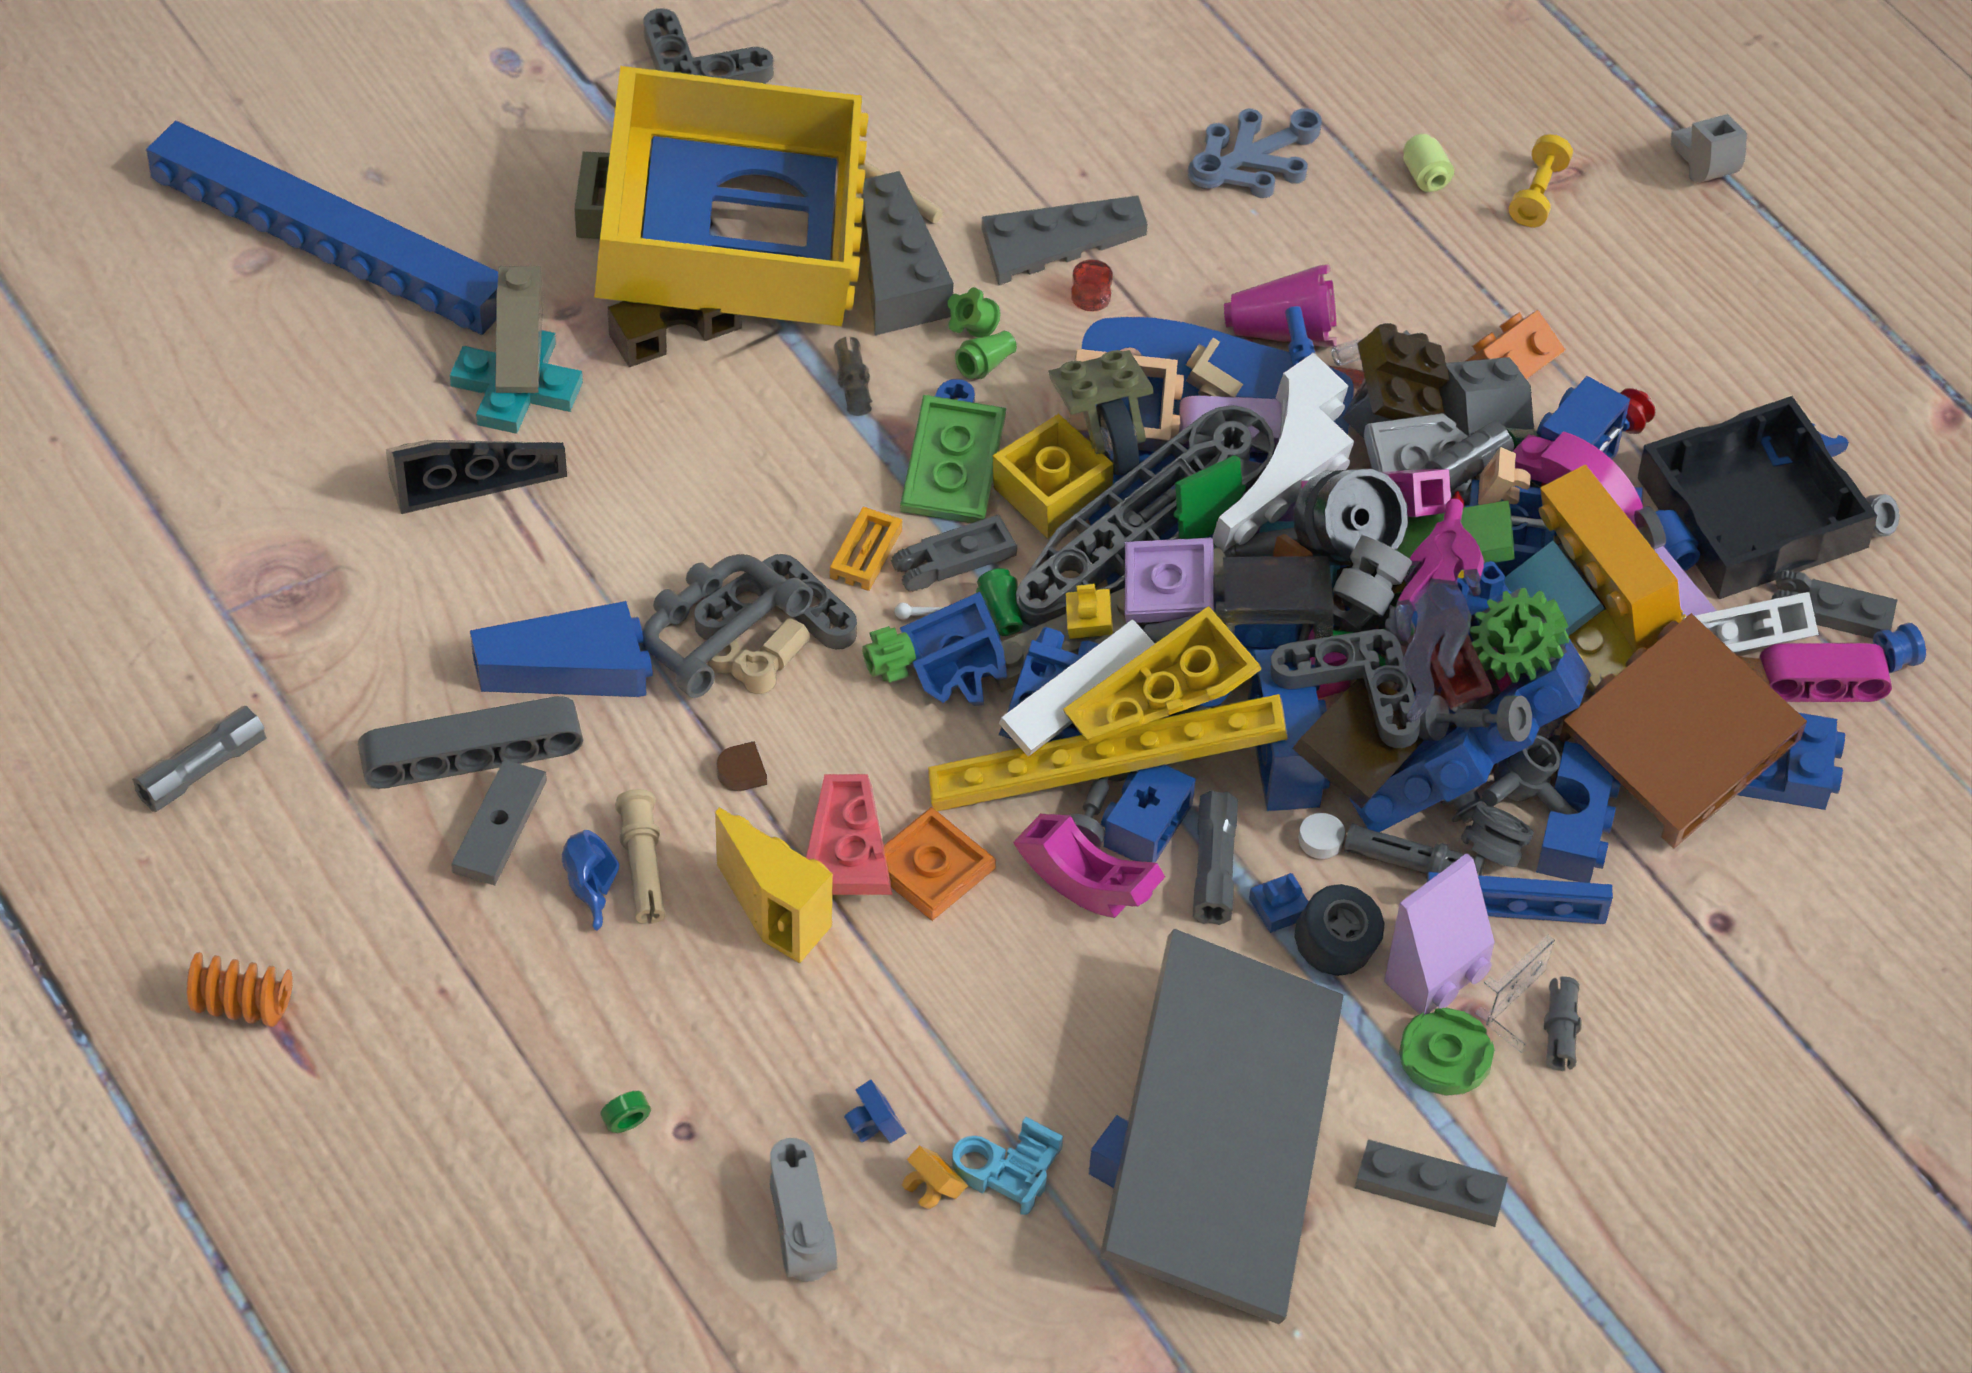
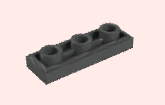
(499, 822)

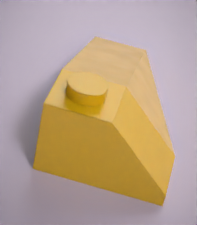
(1176, 673)

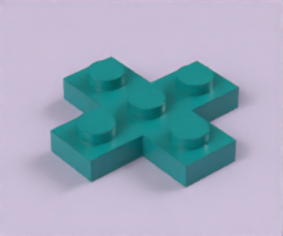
(505, 411)

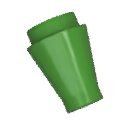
(983, 354)

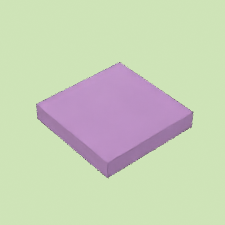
(1168, 579)

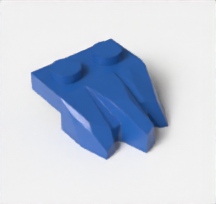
(957, 649)

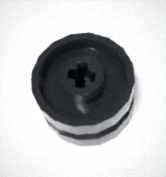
(1343, 506)

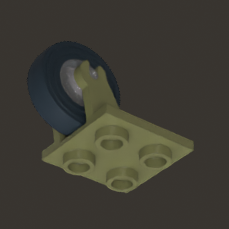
(1097, 391)

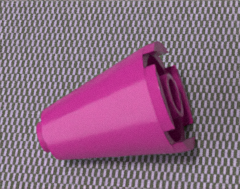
(1261, 309)

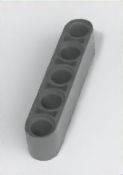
(469, 742)

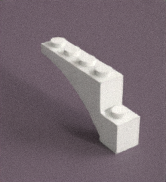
(1306, 447)

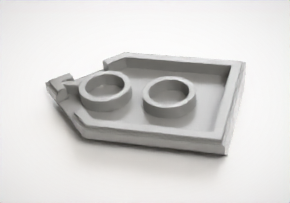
(1411, 443)

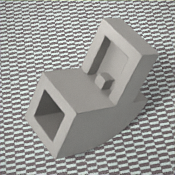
(1711, 147)

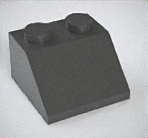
(1487, 393)

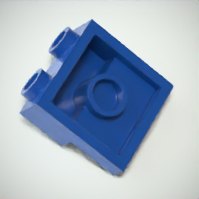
(1805, 771)

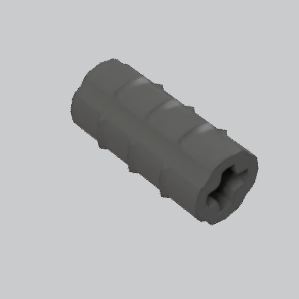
(1472, 453)

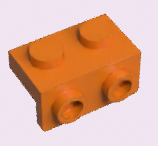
(1525, 340)

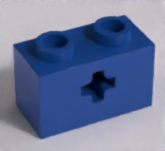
(1148, 812)

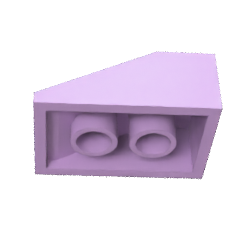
(1441, 939)

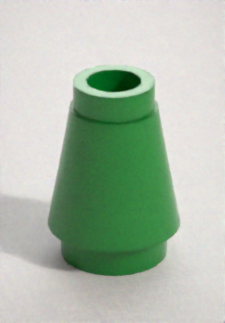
(1000, 597)

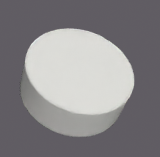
(1321, 835)

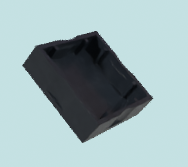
(1755, 514)

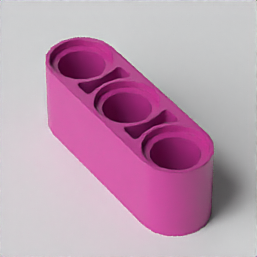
(1827, 671)

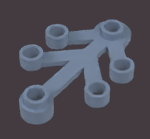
(1212, 170)

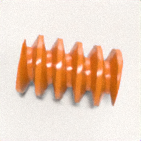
(236, 992)

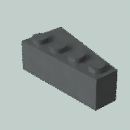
(902, 260)

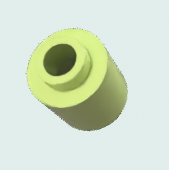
(1427, 163)

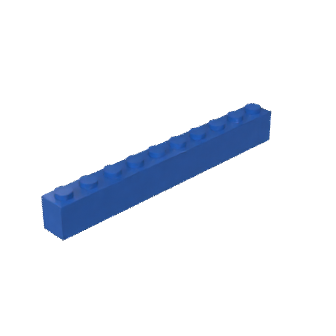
(326, 226)

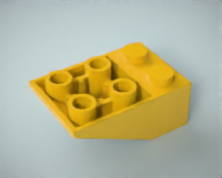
(776, 886)

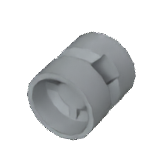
(1364, 590)

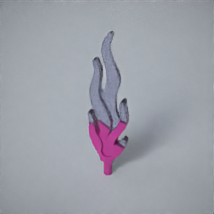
(1438, 601)

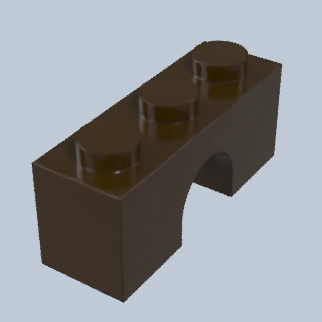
(641, 327)

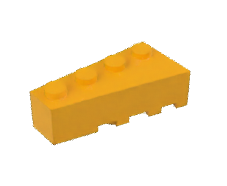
(1612, 556)

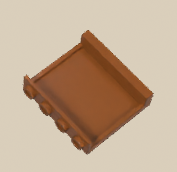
(1684, 726)

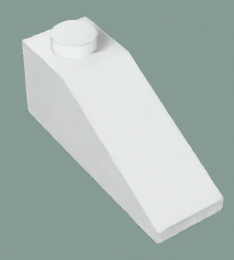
(1763, 622)

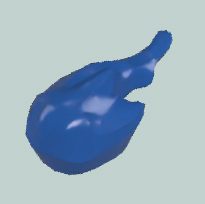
(590, 870)

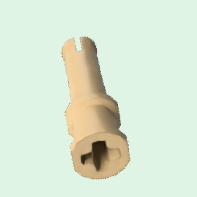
(640, 839)

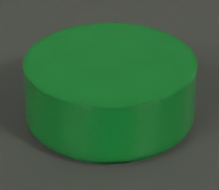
(625, 1111)

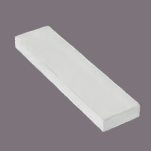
(1042, 713)

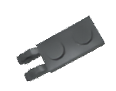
(954, 552)
(1839, 605)

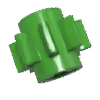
(889, 654)

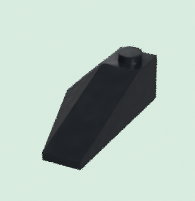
(457, 470)

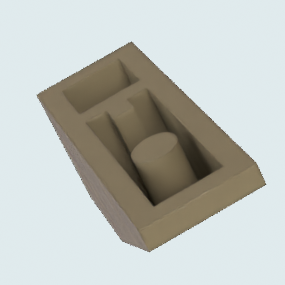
(518, 329)

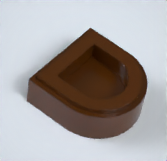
(741, 767)

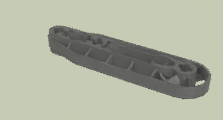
(1129, 518)

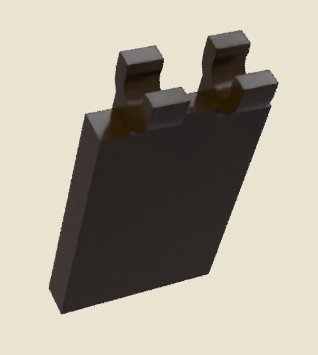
(1348, 746)

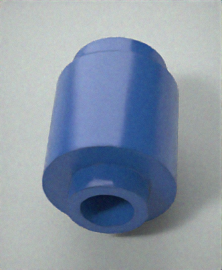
(1679, 539)

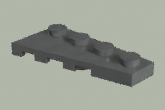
(1043, 235)

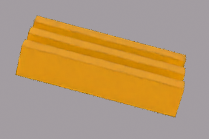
(855, 573)

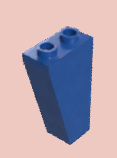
(565, 654)

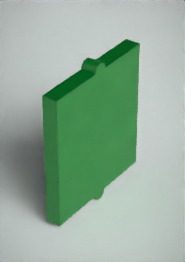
(1206, 497)

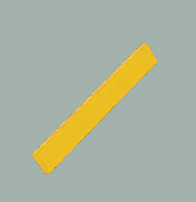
(1139, 748)

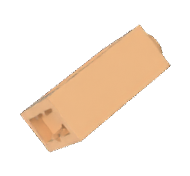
(1171, 391)

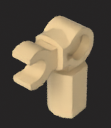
(759, 667)

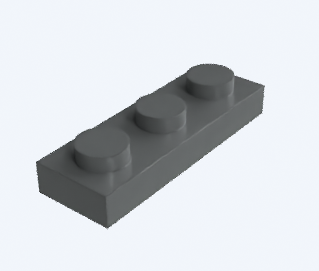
(1431, 1183)

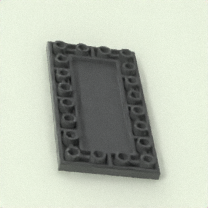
(1223, 1127)

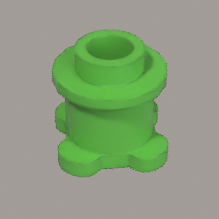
(974, 313)

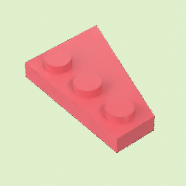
(849, 836)

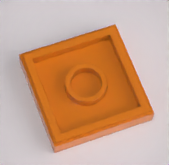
(935, 863)

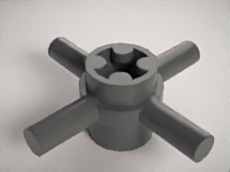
(1529, 775)

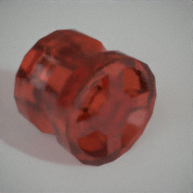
(1091, 285)

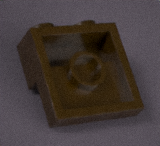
(1402, 373)

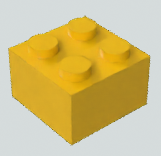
(1051, 474)

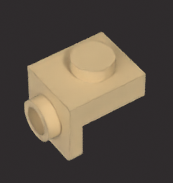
(1209, 378)

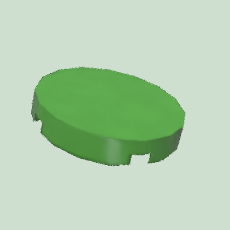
(1446, 1051)

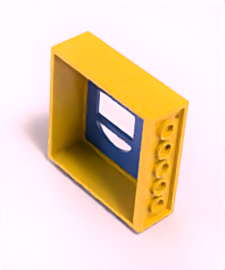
(701, 138)

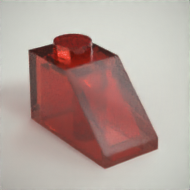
(1469, 678)

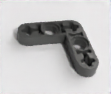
(744, 58)
(813, 618)
(1361, 663)

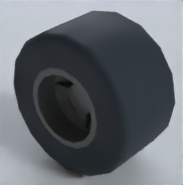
(1339, 930)

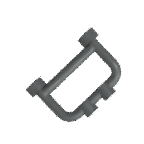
(692, 672)

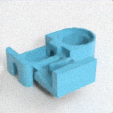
(1019, 1169)

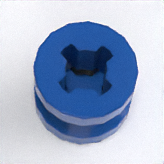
(1902, 646)

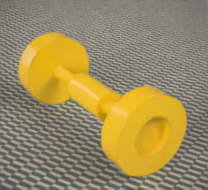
(1529, 205)

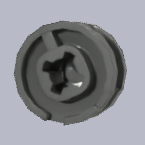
(1497, 835)

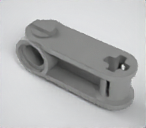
(801, 1212)

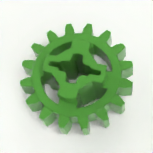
(1519, 635)

